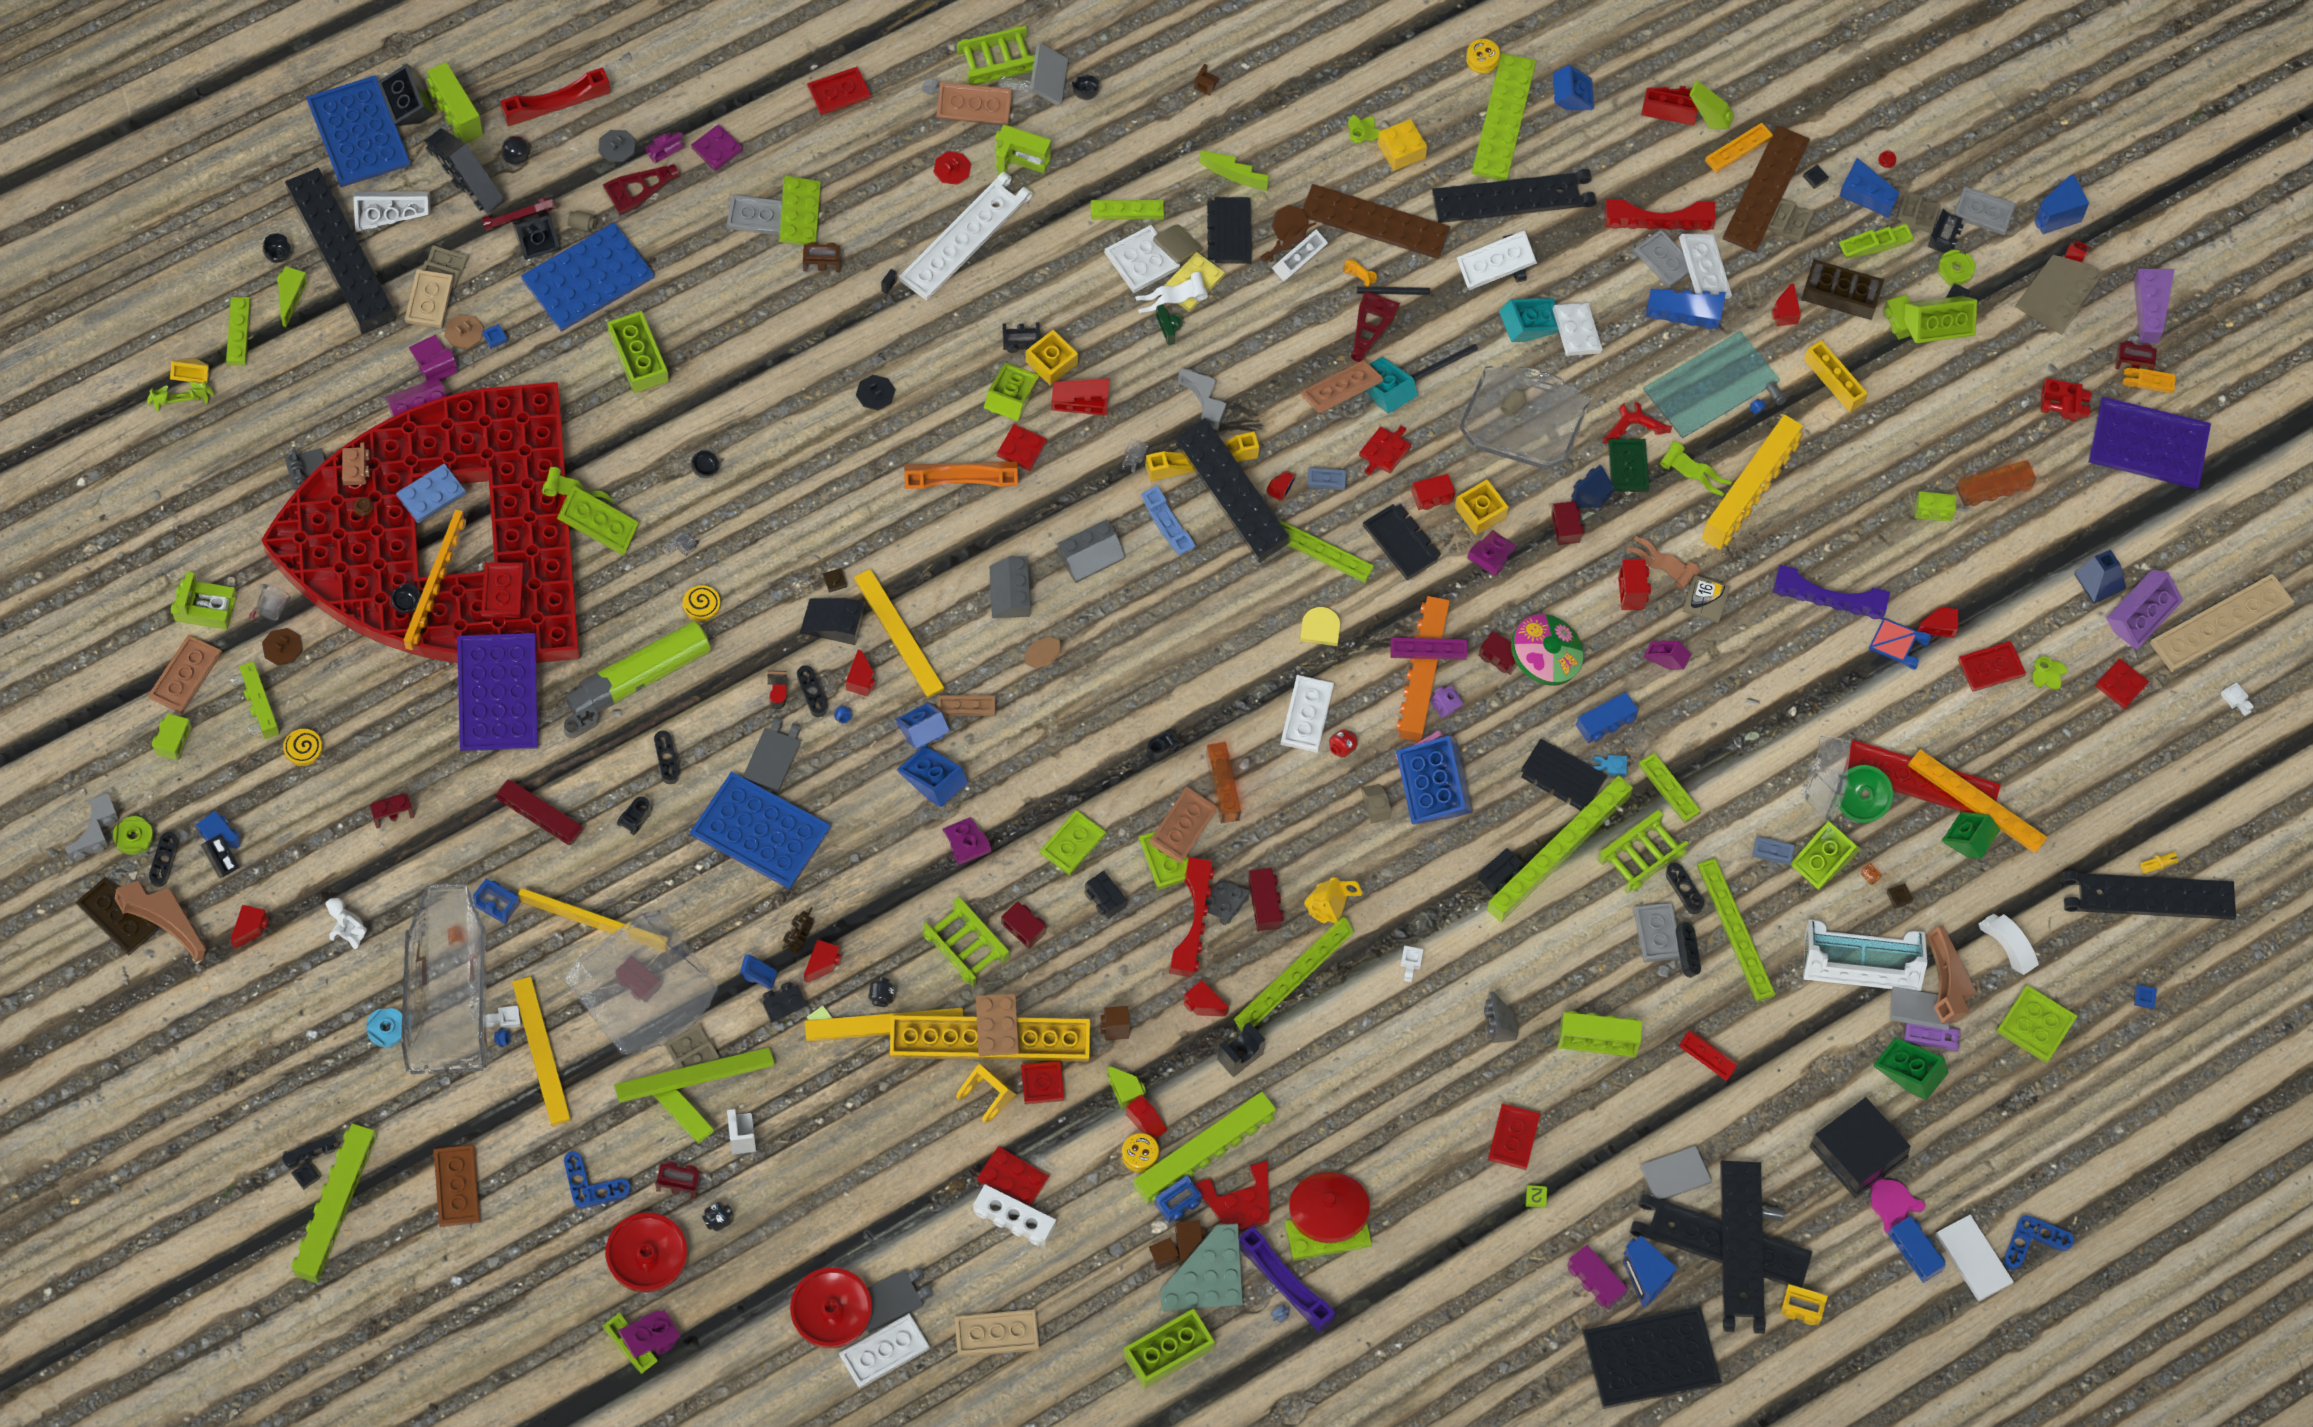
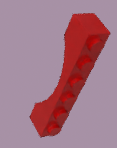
(587, 87)
(1625, 215)
(1184, 955)

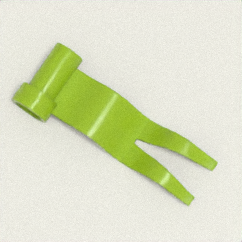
(1691, 469)
(562, 485)

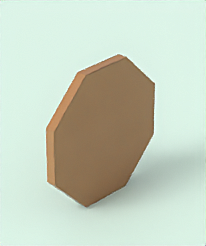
(463, 331)
(1043, 652)

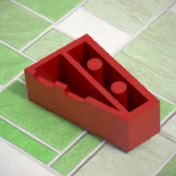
(1670, 104)
(1081, 396)

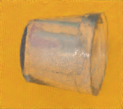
(270, 602)

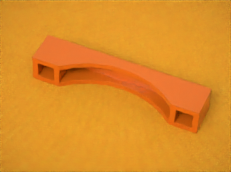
(990, 473)

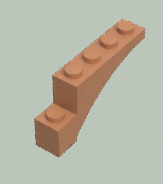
(162, 910)
(1954, 982)

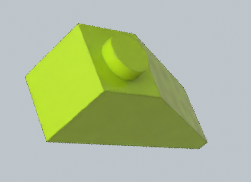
(1711, 107)
(291, 287)

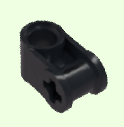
(1166, 743)
(634, 819)

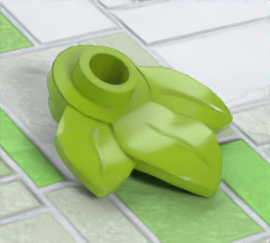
(1364, 128)
(2050, 675)

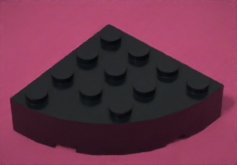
(464, 169)

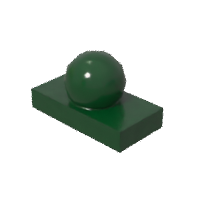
(1168, 323)

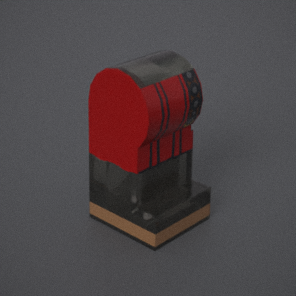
(777, 696)

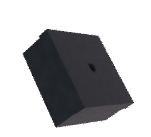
(1860, 1147)

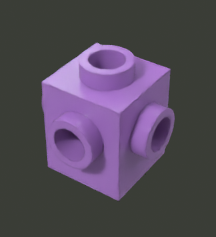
(1446, 701)

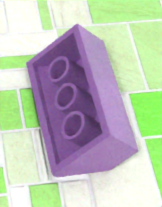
(2145, 608)

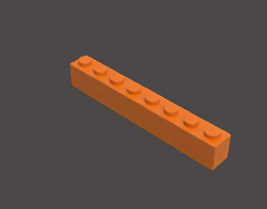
(1423, 672)

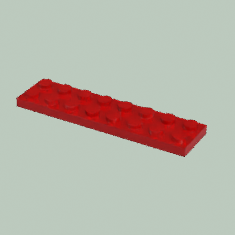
(1910, 782)

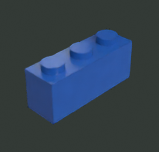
(1607, 718)
(1917, 1249)

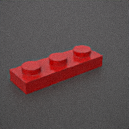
(1708, 1055)

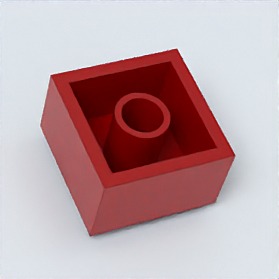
(1633, 584)

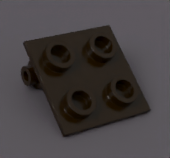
(801, 926)

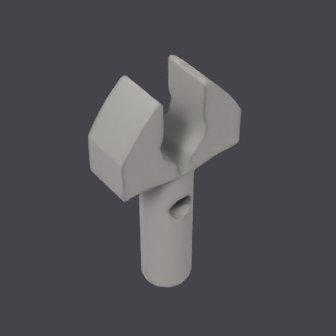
(930, 86)

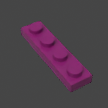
(1428, 648)

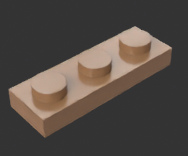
(966, 705)

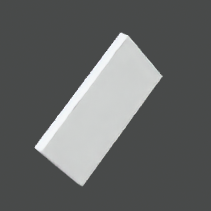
(1496, 260)
(1705, 264)
(1307, 713)
(1974, 1258)
(884, 1351)

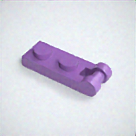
(1932, 1037)

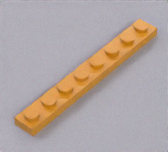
(432, 585)
(1977, 801)

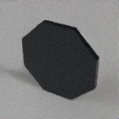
(875, 392)

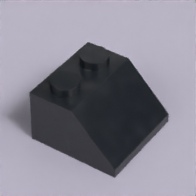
(536, 235)

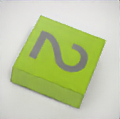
(1536, 1196)

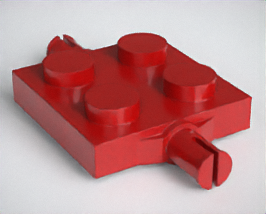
(1385, 450)

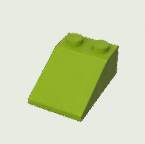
(1010, 391)
(1825, 855)

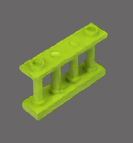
(995, 71)
(1639, 833)
(972, 924)

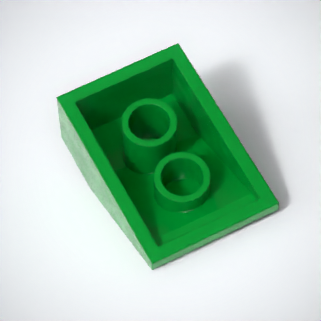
(1912, 1068)

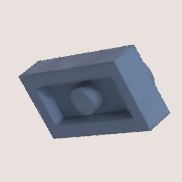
(1326, 478)
(1773, 850)

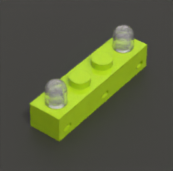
(260, 706)

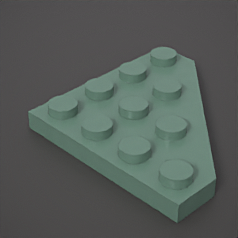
(1209, 1275)

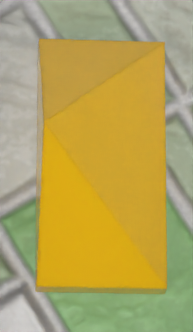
(189, 370)

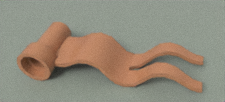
(1681, 573)

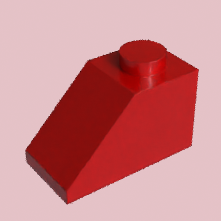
(1787, 308)
(1941, 623)
(861, 676)
(248, 925)
(822, 960)
(1204, 1001)
(1145, 1117)

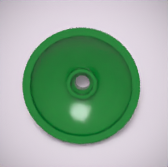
(1880, 794)

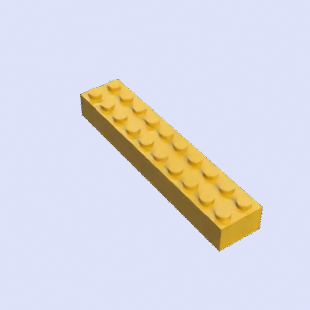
(958, 1039)

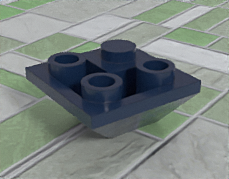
(1593, 489)
(2101, 577)

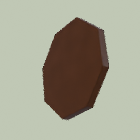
(1288, 218)
(282, 646)

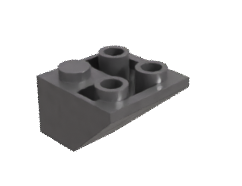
(1501, 1020)

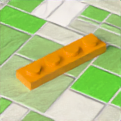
(1738, 147)

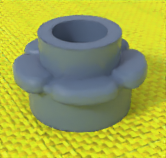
(1280, 1313)

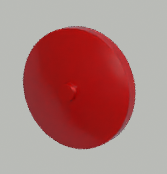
(1329, 1207)
(646, 1252)
(831, 1307)

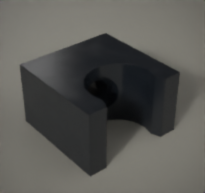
(1248, 1041)

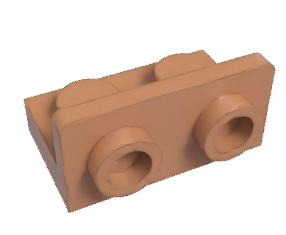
(354, 465)

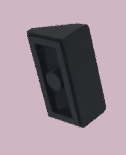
(220, 856)

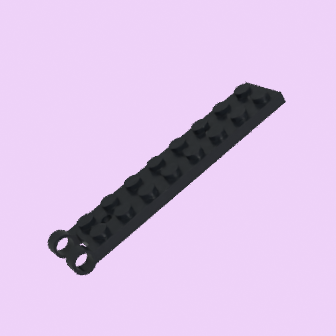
(1512, 197)
(2151, 896)
(1702, 1237)
(1742, 1243)

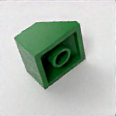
(1971, 834)

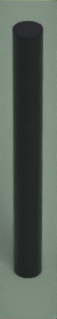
(1394, 290)
(1445, 362)

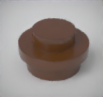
(363, 506)

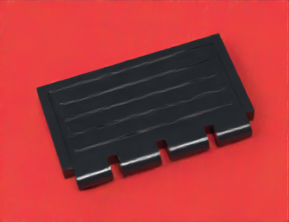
(1229, 230)
(1401, 542)
(1564, 774)

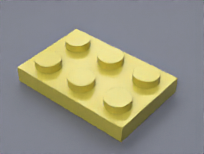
(1210, 274)

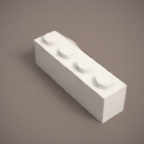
(383, 208)

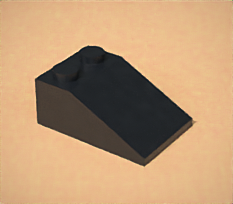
(834, 619)

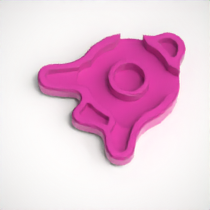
(1892, 1202)

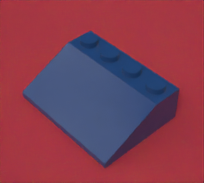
(1434, 780)

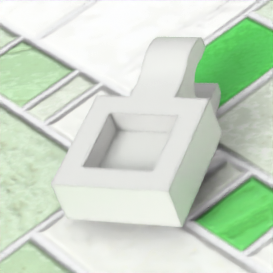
(2237, 697)
(1411, 960)
(507, 1018)

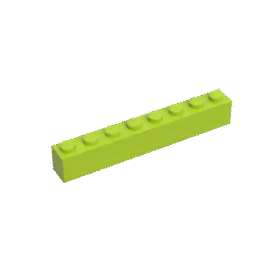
(1205, 1147)
(334, 1203)

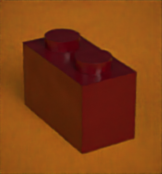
(1567, 523)
(1498, 652)
(1023, 924)

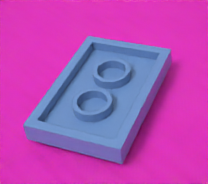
(431, 493)

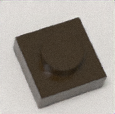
(834, 580)
(1899, 896)

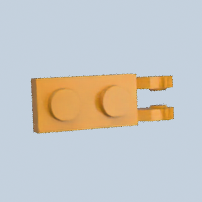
(2150, 380)

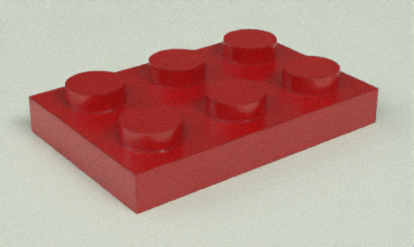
(838, 90)
(502, 589)
(1991, 666)
(1514, 1136)
(1013, 1177)

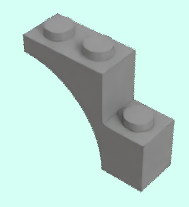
(1203, 387)
(92, 839)

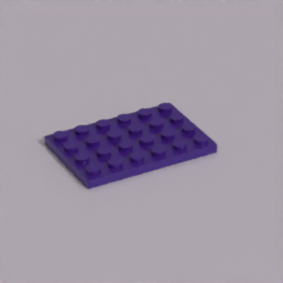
(2149, 442)
(497, 692)

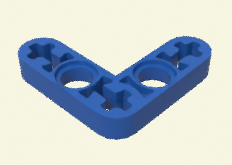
(590, 1191)
(2027, 1235)

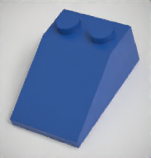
(933, 775)

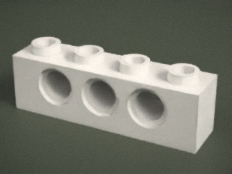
(989, 1197)

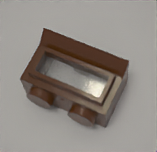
(821, 255)

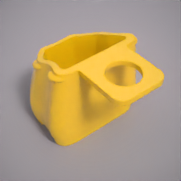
(1329, 898)

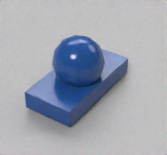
(758, 971)

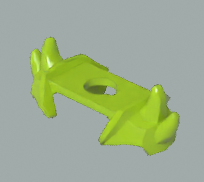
(195, 393)

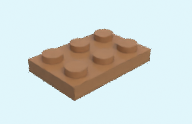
(997, 1025)

